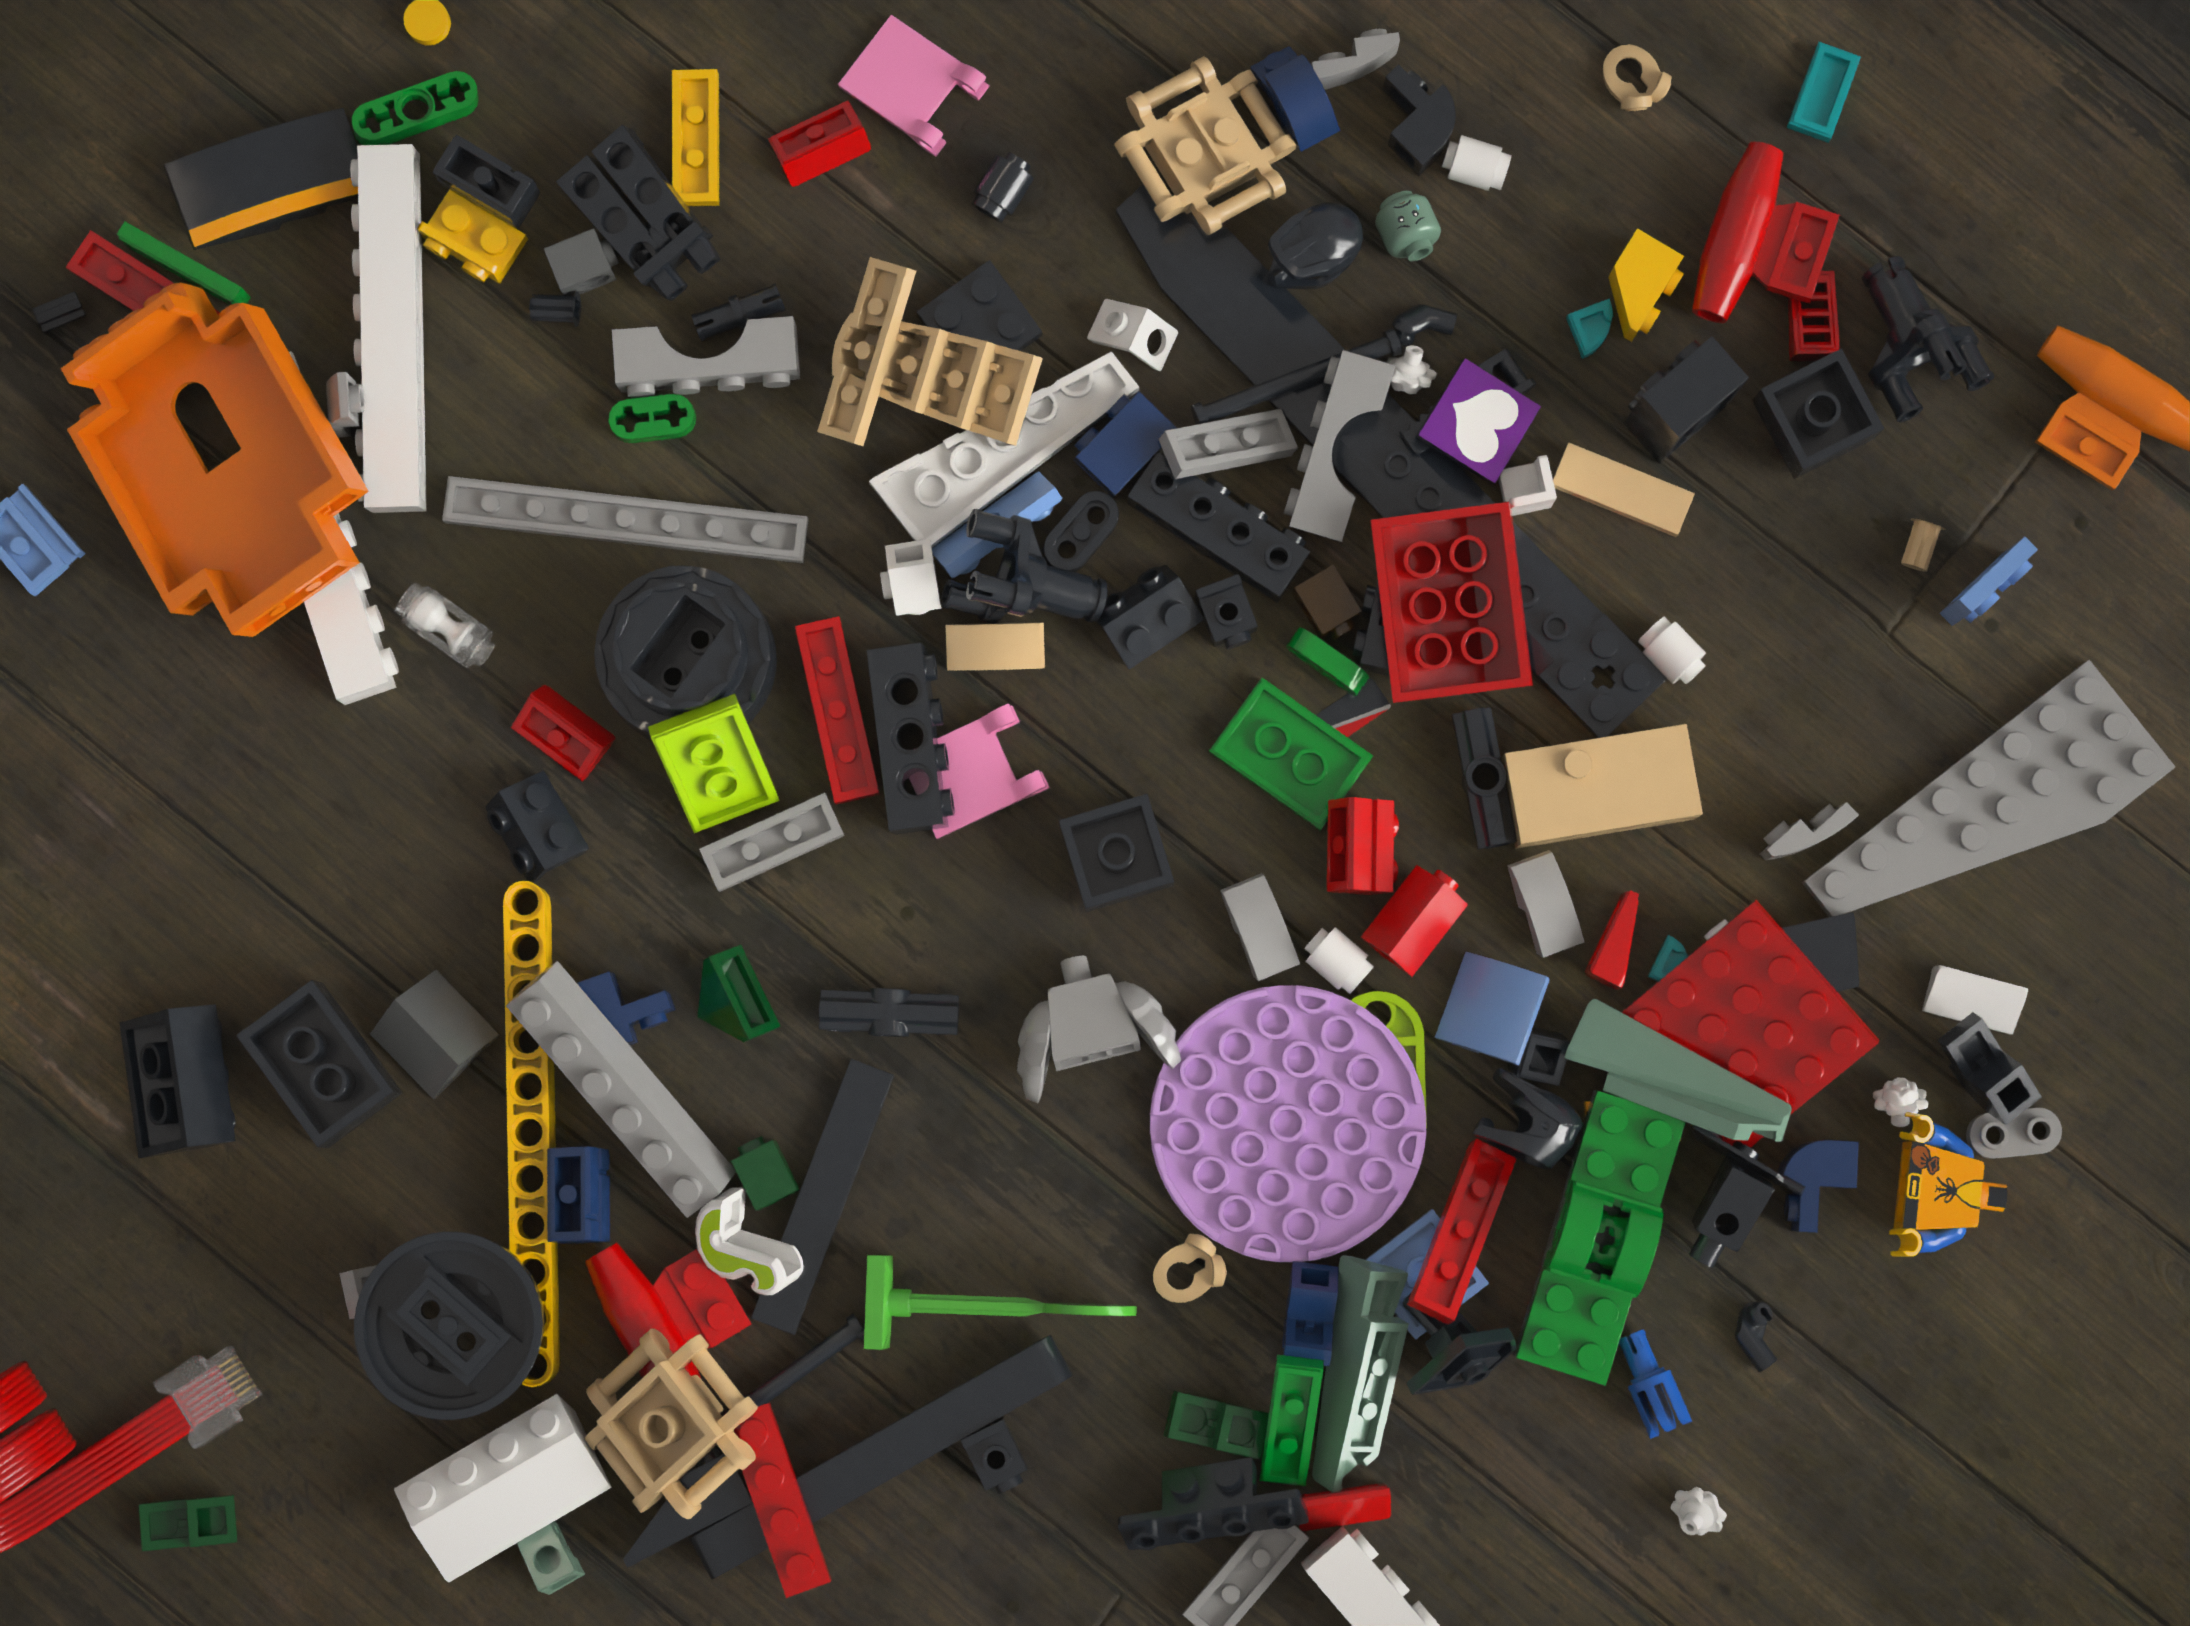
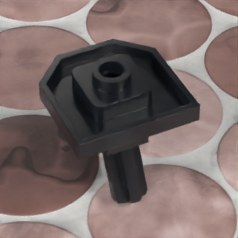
(1458, 1353)

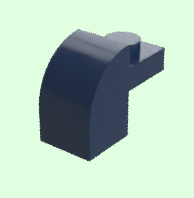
(1297, 97)
(607, 997)
(1816, 1166)
(1310, 1311)

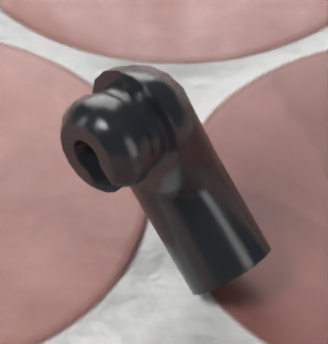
(1420, 318)
(1750, 1334)

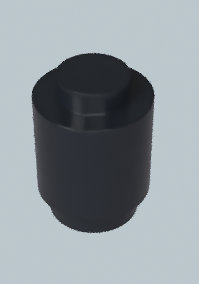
(1002, 187)

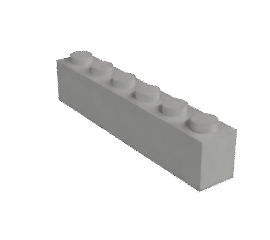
(622, 1089)

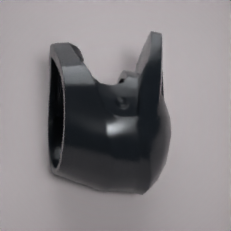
(1314, 244)
(1544, 1128)

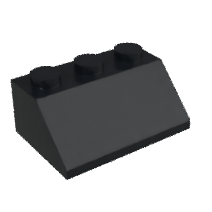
(177, 1080)

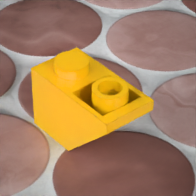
(1640, 278)

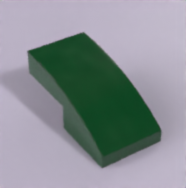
(1216, 1424)
(187, 1522)

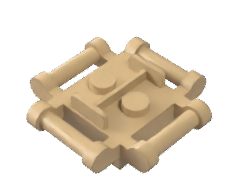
(1205, 146)
(669, 1423)

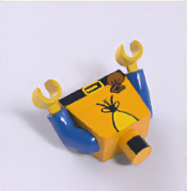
(1939, 1189)

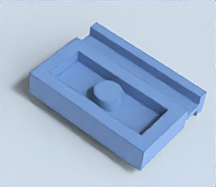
(33, 541)

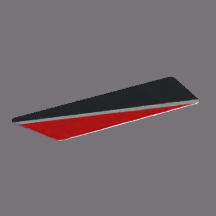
(1353, 711)

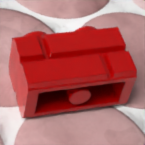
(1361, 846)

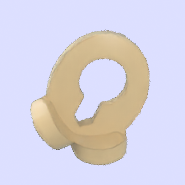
(1657, 82)
(1210, 1276)

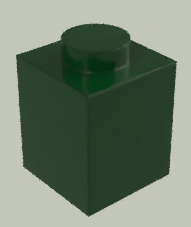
(764, 1173)

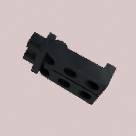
(672, 230)

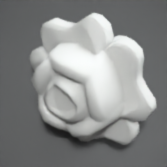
(1411, 372)
(1898, 1098)
(1698, 1511)

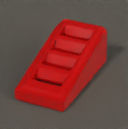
(1814, 351)
(1612, 952)

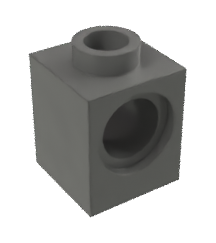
(582, 263)

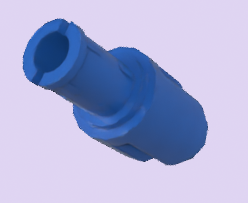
(1649, 1378)

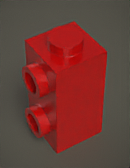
(1415, 919)

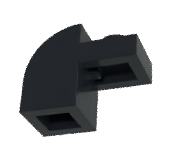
(1429, 120)
(1986, 1071)

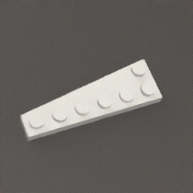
(969, 471)

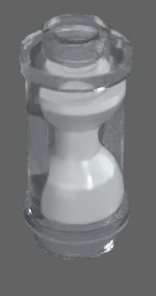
(426, 612)

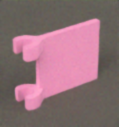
(907, 80)
(980, 771)

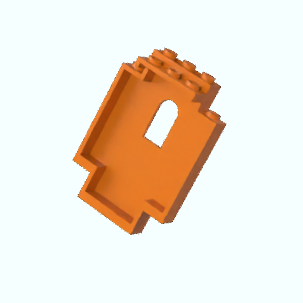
(259, 524)

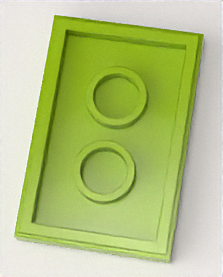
(713, 763)

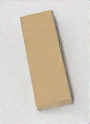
(1622, 489)

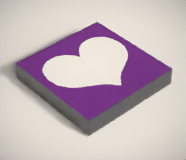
(1478, 421)

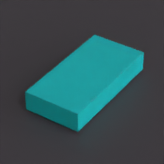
(1823, 92)

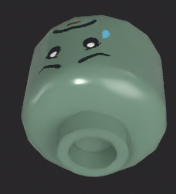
(1407, 225)

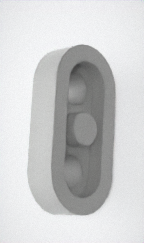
(2015, 1137)

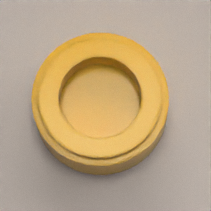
(427, 21)

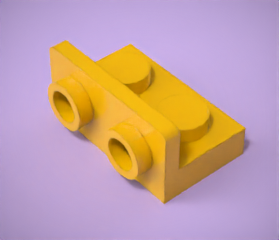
(473, 237)

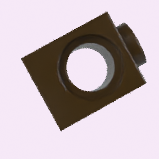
(1328, 604)

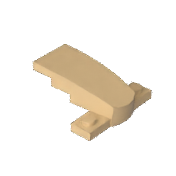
(921, 368)

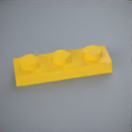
(695, 136)

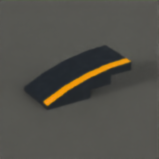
(264, 179)

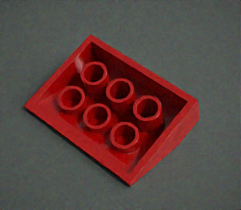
(1451, 602)

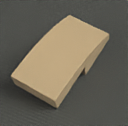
(995, 646)

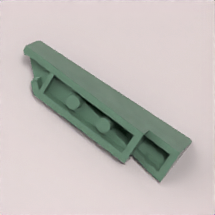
(1672, 1078)
(1361, 1368)

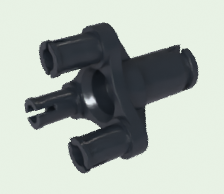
(1917, 338)
(1023, 578)

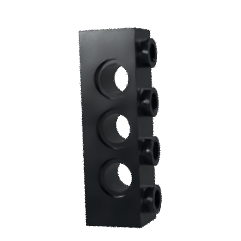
(888, 671)

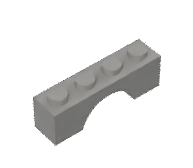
(762, 354)
(1357, 388)

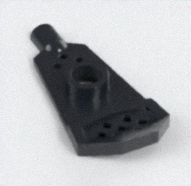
(1745, 1156)

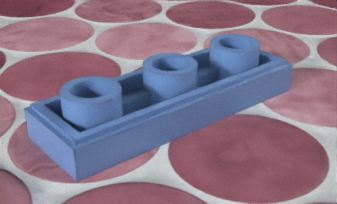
(1030, 500)

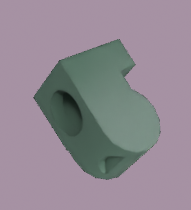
(550, 1559)

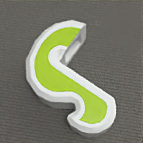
(736, 1252)

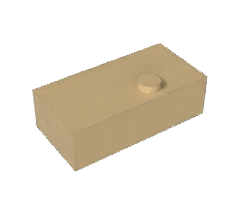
(1602, 786)

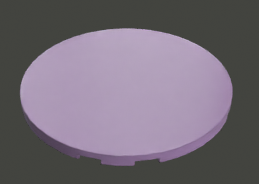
(1288, 1124)

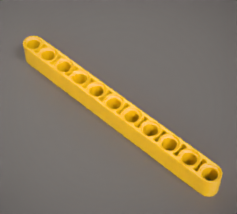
(522, 1110)

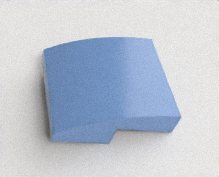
(1492, 1008)

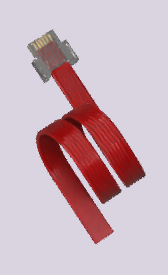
(200, 1403)

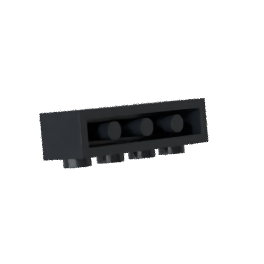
(1220, 527)

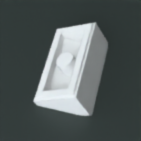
(1959, 993)

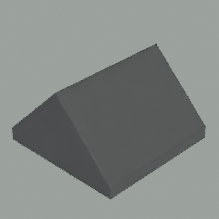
(433, 1033)

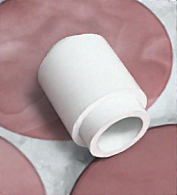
(1476, 163)
(1672, 651)
(1338, 959)

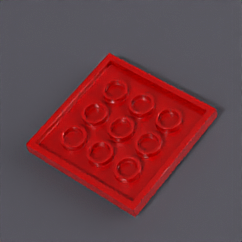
(1757, 1011)

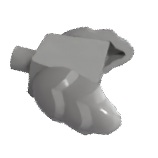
(1089, 1023)

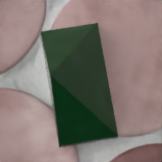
(734, 997)

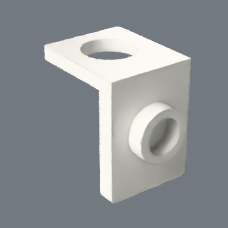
(1128, 329)

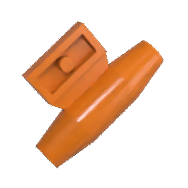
(2113, 405)

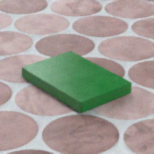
(1290, 753)

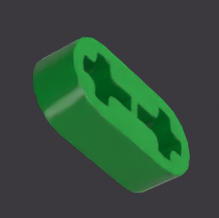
(653, 429)
(1327, 661)

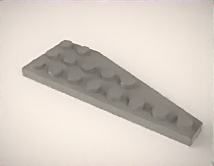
(2036, 779)

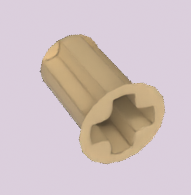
(1921, 545)

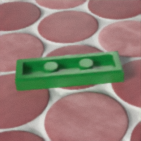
(181, 265)
(1291, 1420)

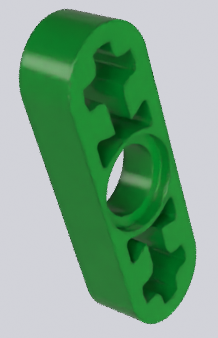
(408, 127)

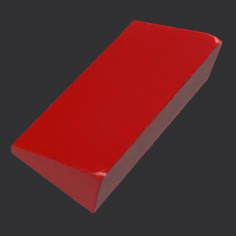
(820, 143)
(562, 731)
(1347, 1506)

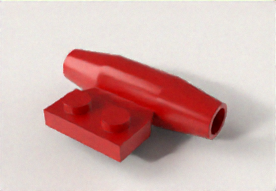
(1755, 237)
(680, 1304)

